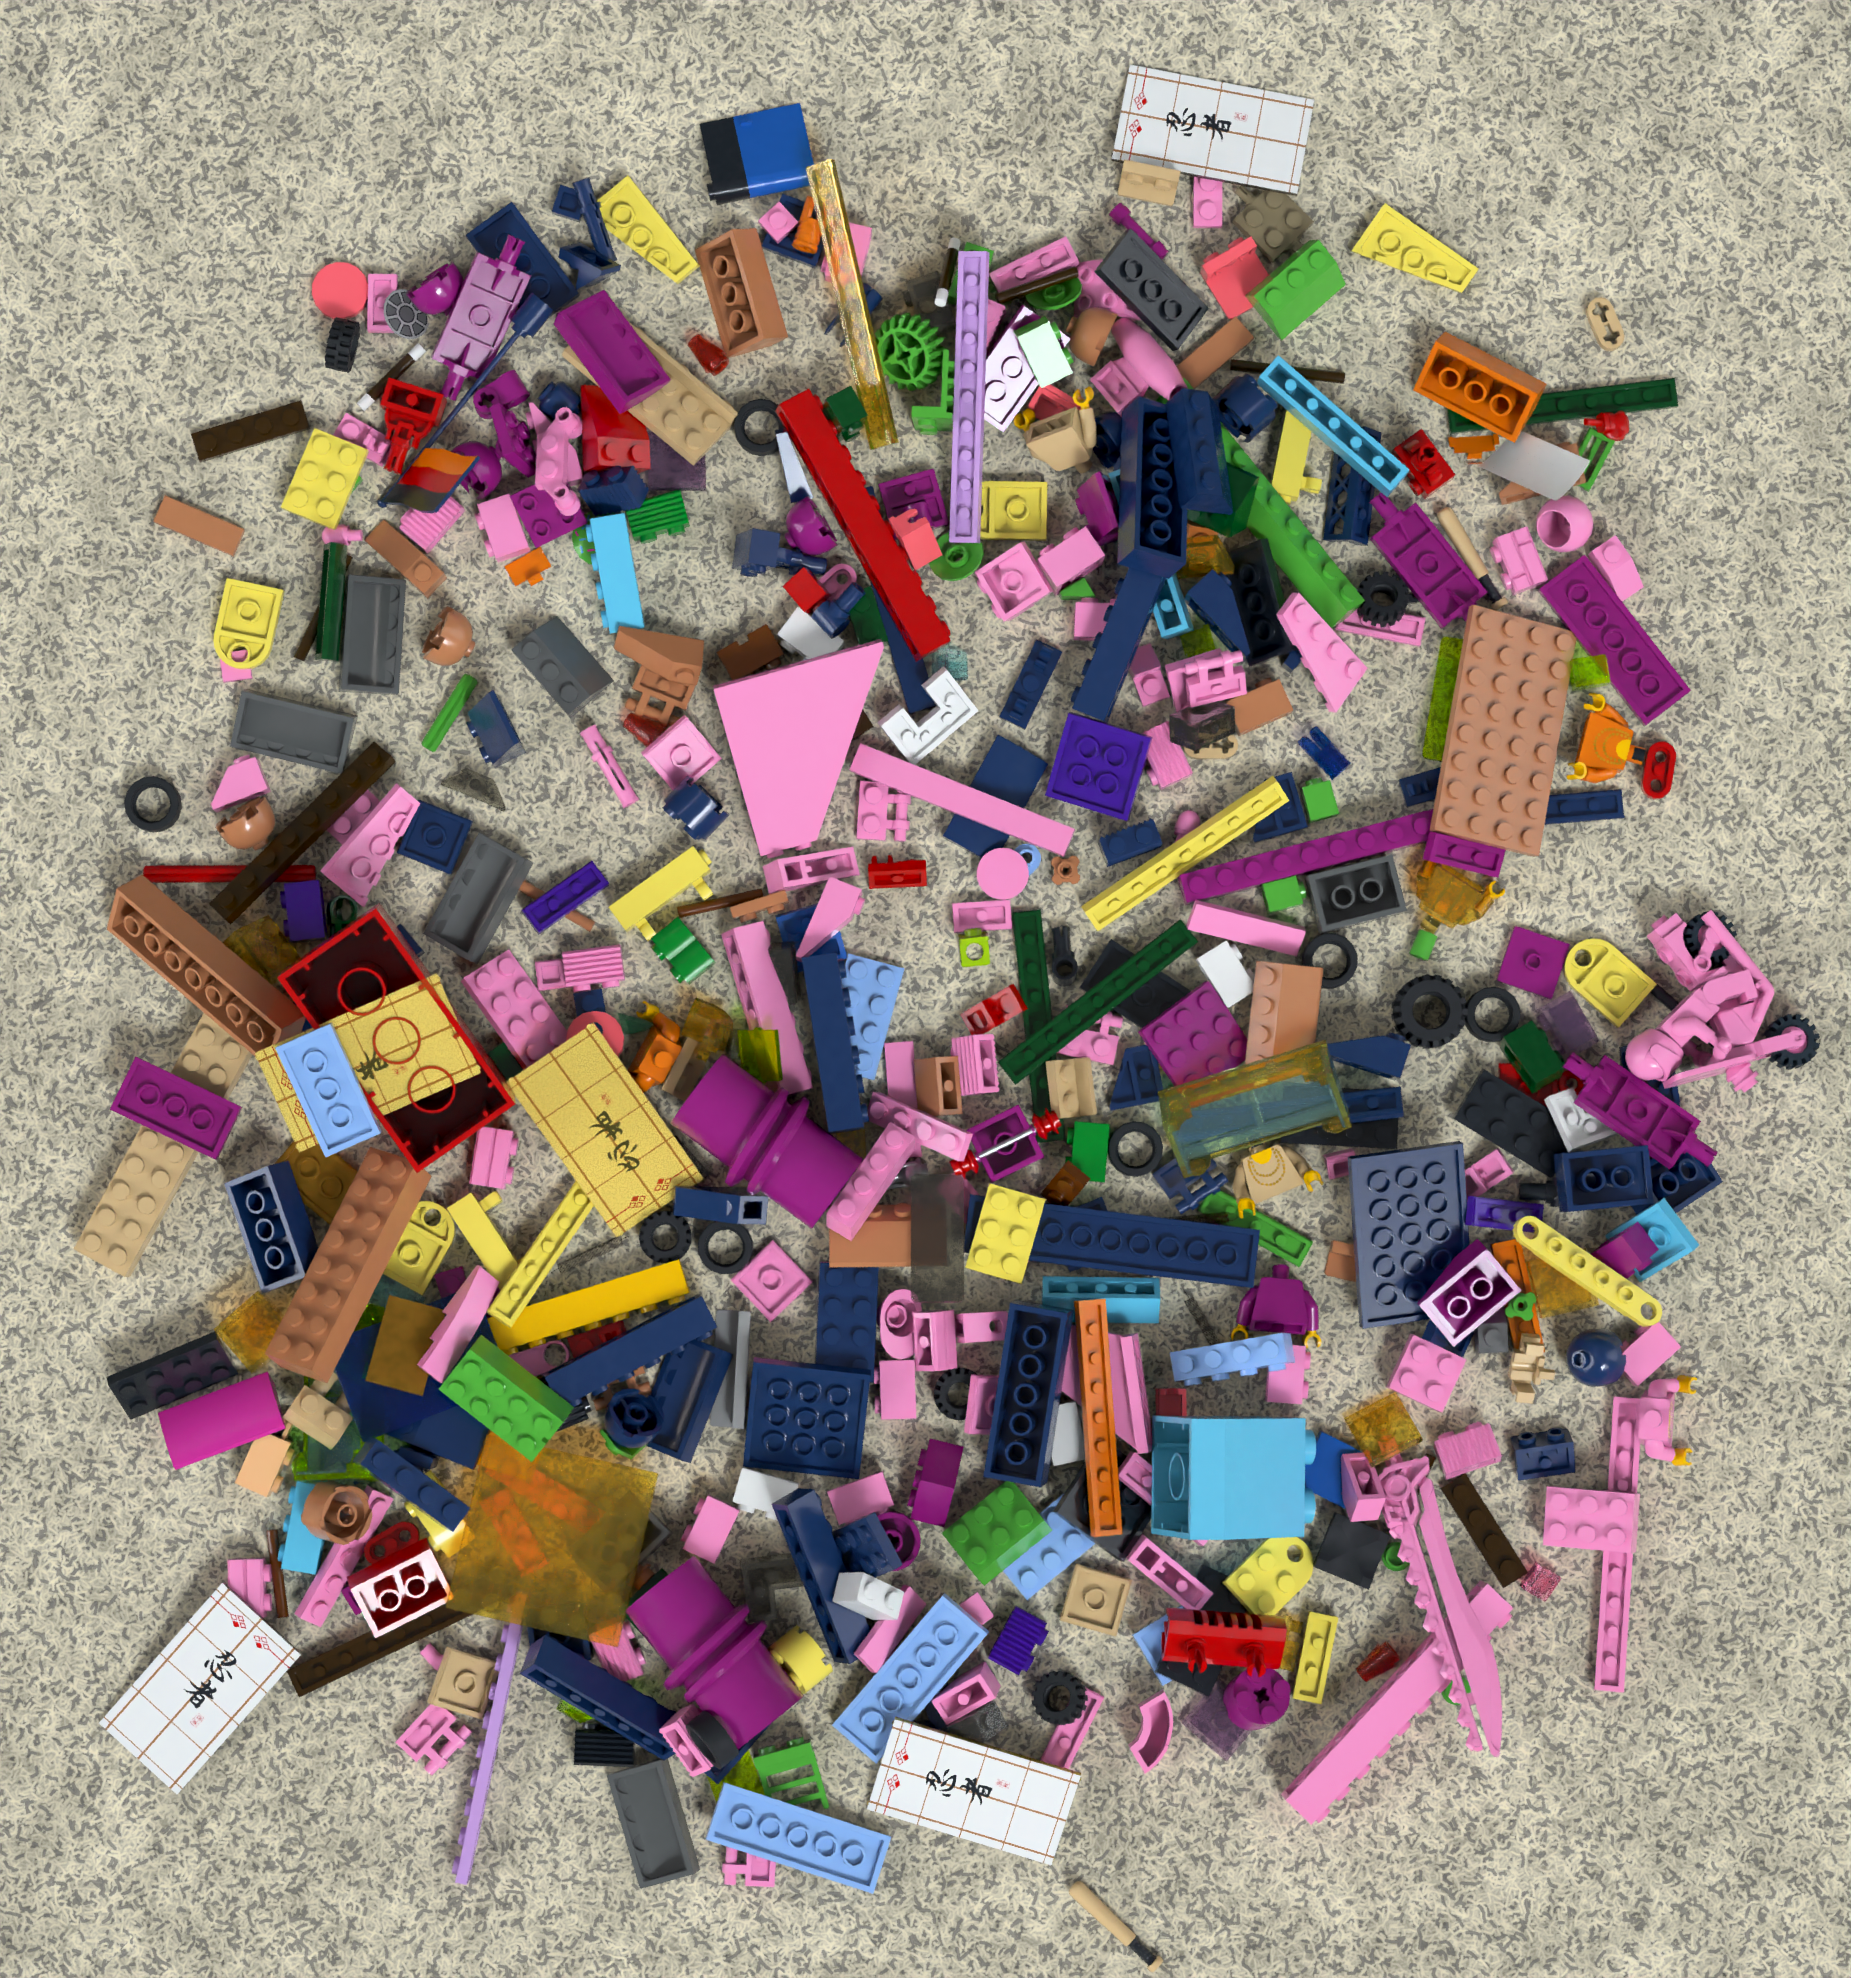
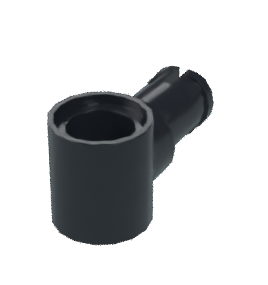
(1063, 956)
(1540, 1191)

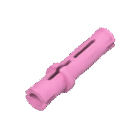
(591, 736)

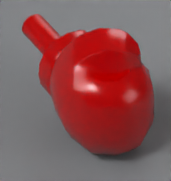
(1611, 425)

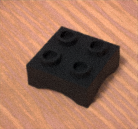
(1351, 1550)

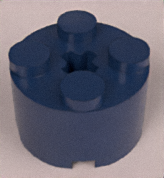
(1244, 407)
(695, 808)

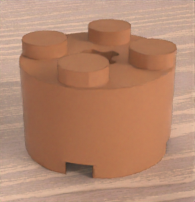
(337, 1512)

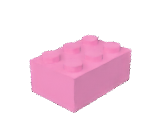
(1591, 1519)

